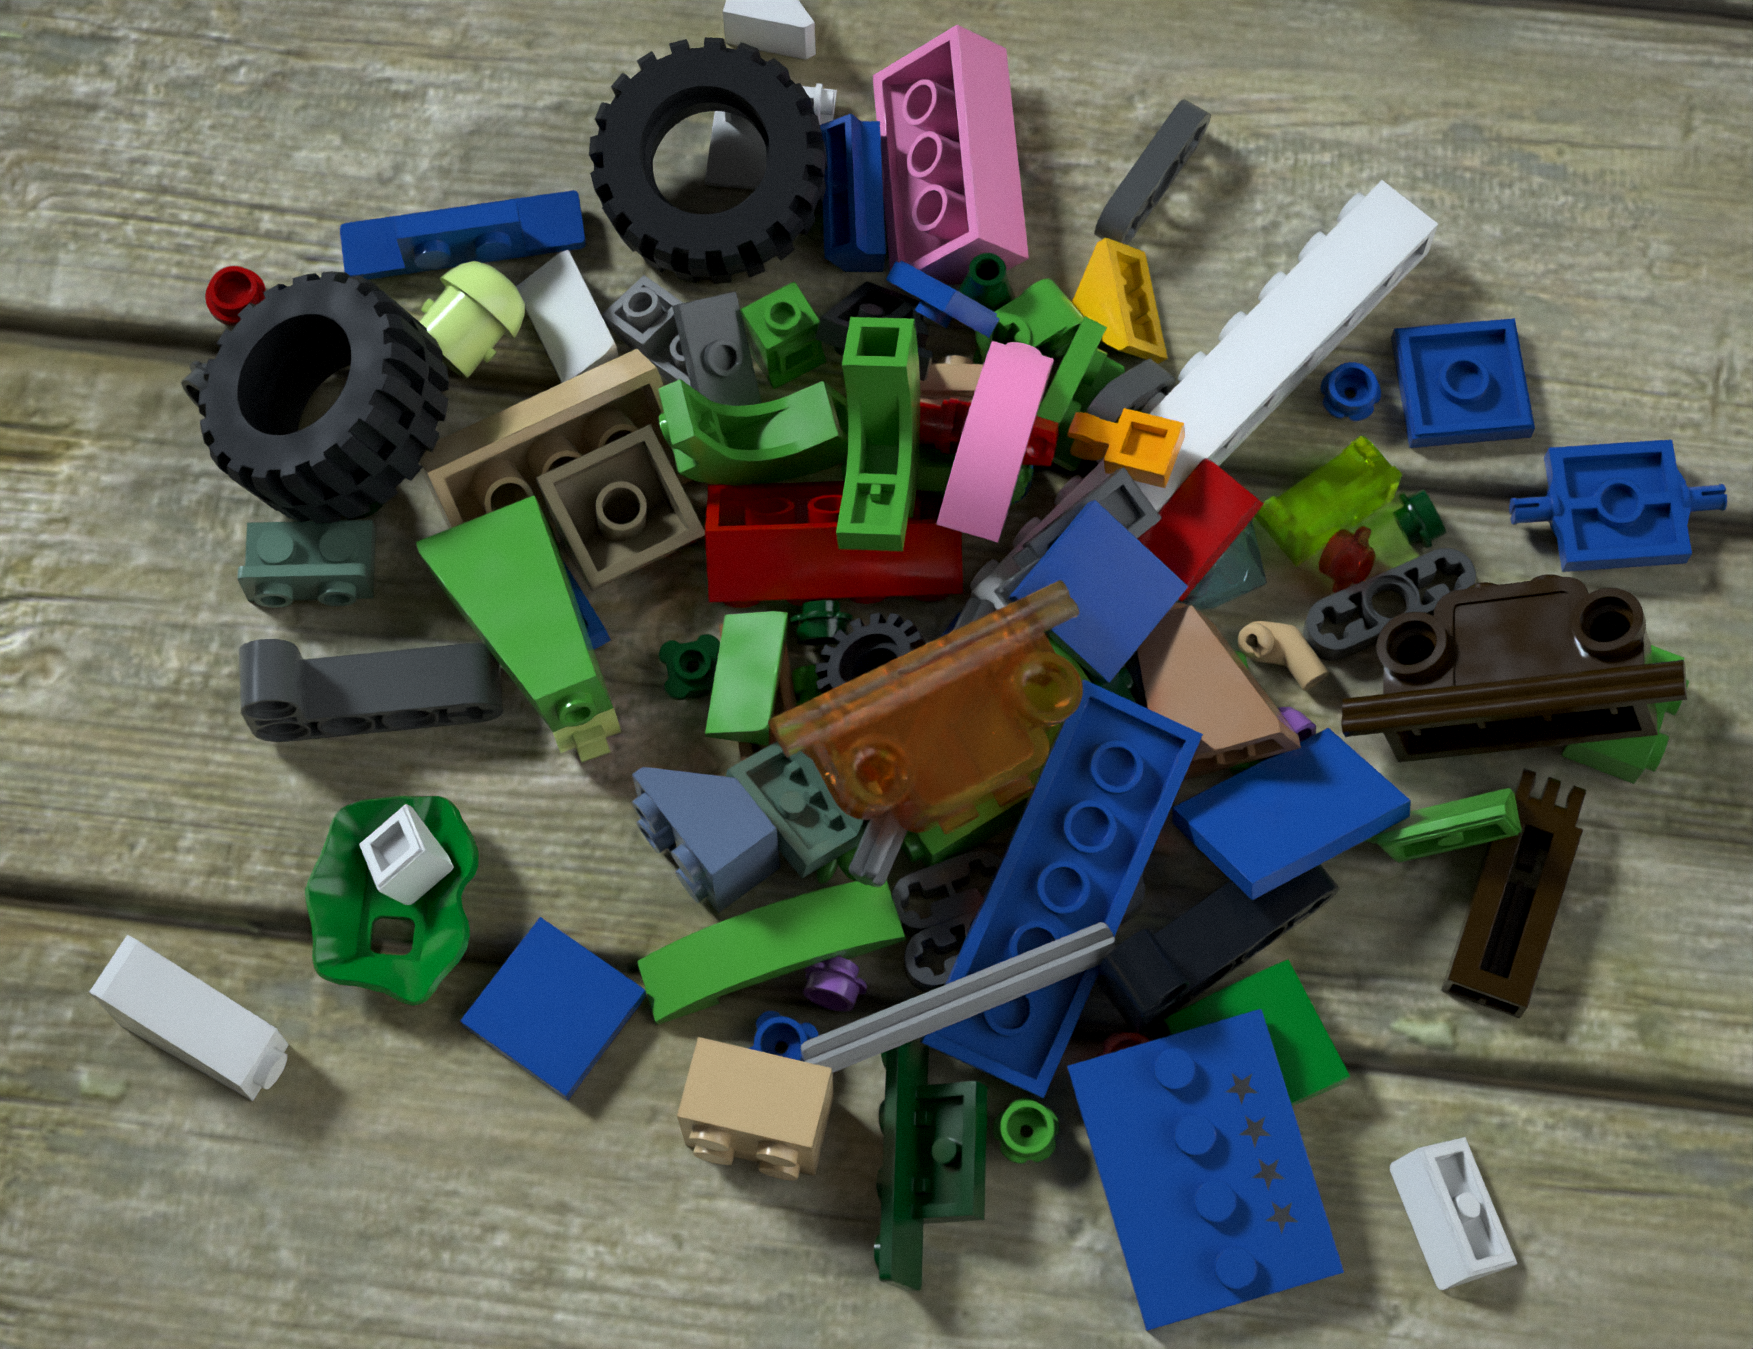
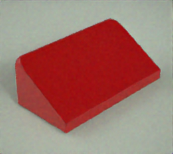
(1200, 523)

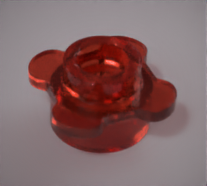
(1347, 558)

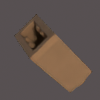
(1206, 686)

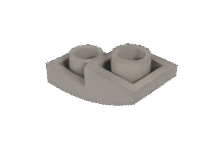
(647, 323)

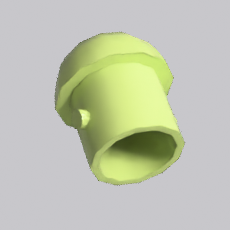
(473, 315)

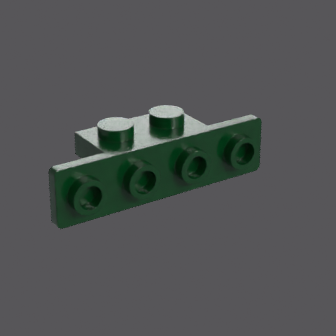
(929, 1160)

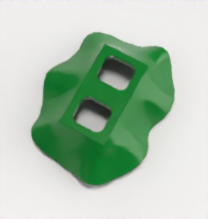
(347, 903)

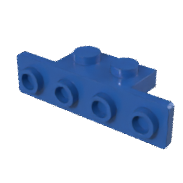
(463, 235)

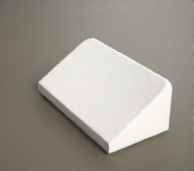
(566, 318)
(1452, 1213)

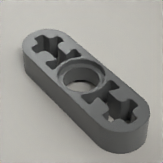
(1153, 173)
(1341, 606)

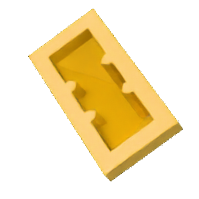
(1121, 296)

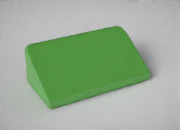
(747, 677)
(1452, 826)

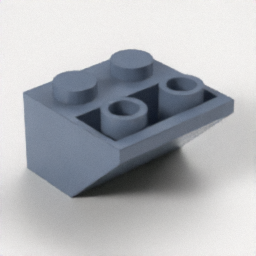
(710, 829)

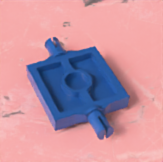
(1617, 505)

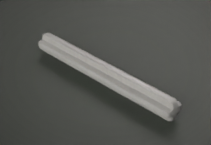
(960, 999)

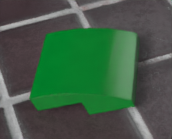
(1297, 1034)

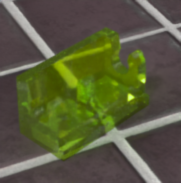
(1330, 500)

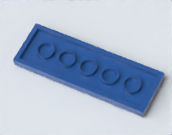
(1065, 870)

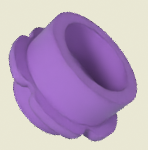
(834, 984)

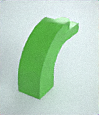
(883, 433)
(754, 441)

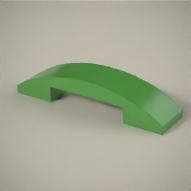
(768, 944)

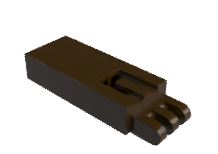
(1509, 923)

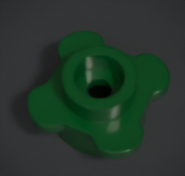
(676, 657)

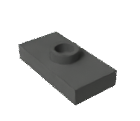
(717, 350)

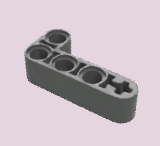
(365, 692)

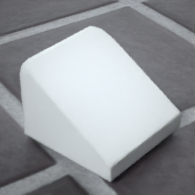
(405, 857)

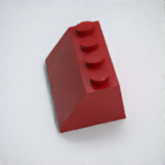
(784, 546)

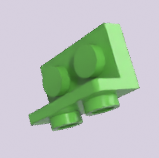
(1076, 384)

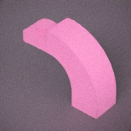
(995, 440)

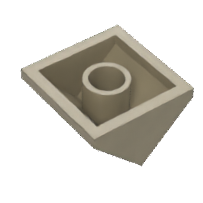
(619, 508)

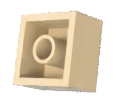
(755, 1109)

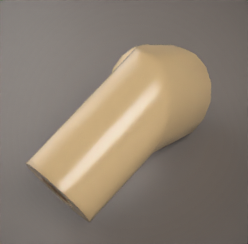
(1283, 646)

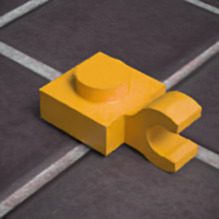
(1138, 442)

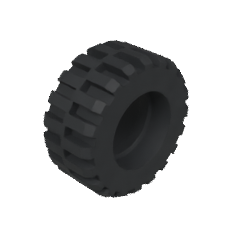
(691, 84)
(277, 363)

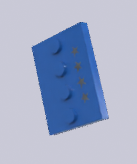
(1204, 1169)

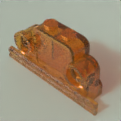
(944, 720)

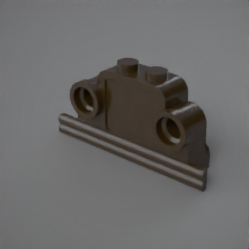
(1516, 672)

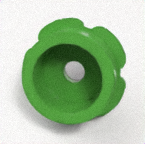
(1036, 1116)

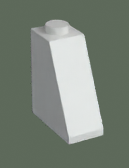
(190, 1019)

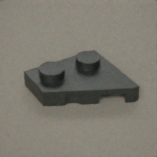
(873, 302)

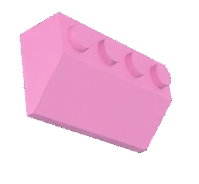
(950, 157)

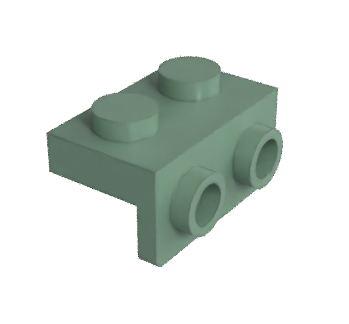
(799, 806)

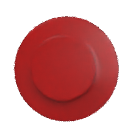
(231, 292)

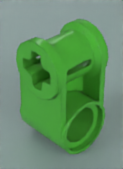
(1036, 318)

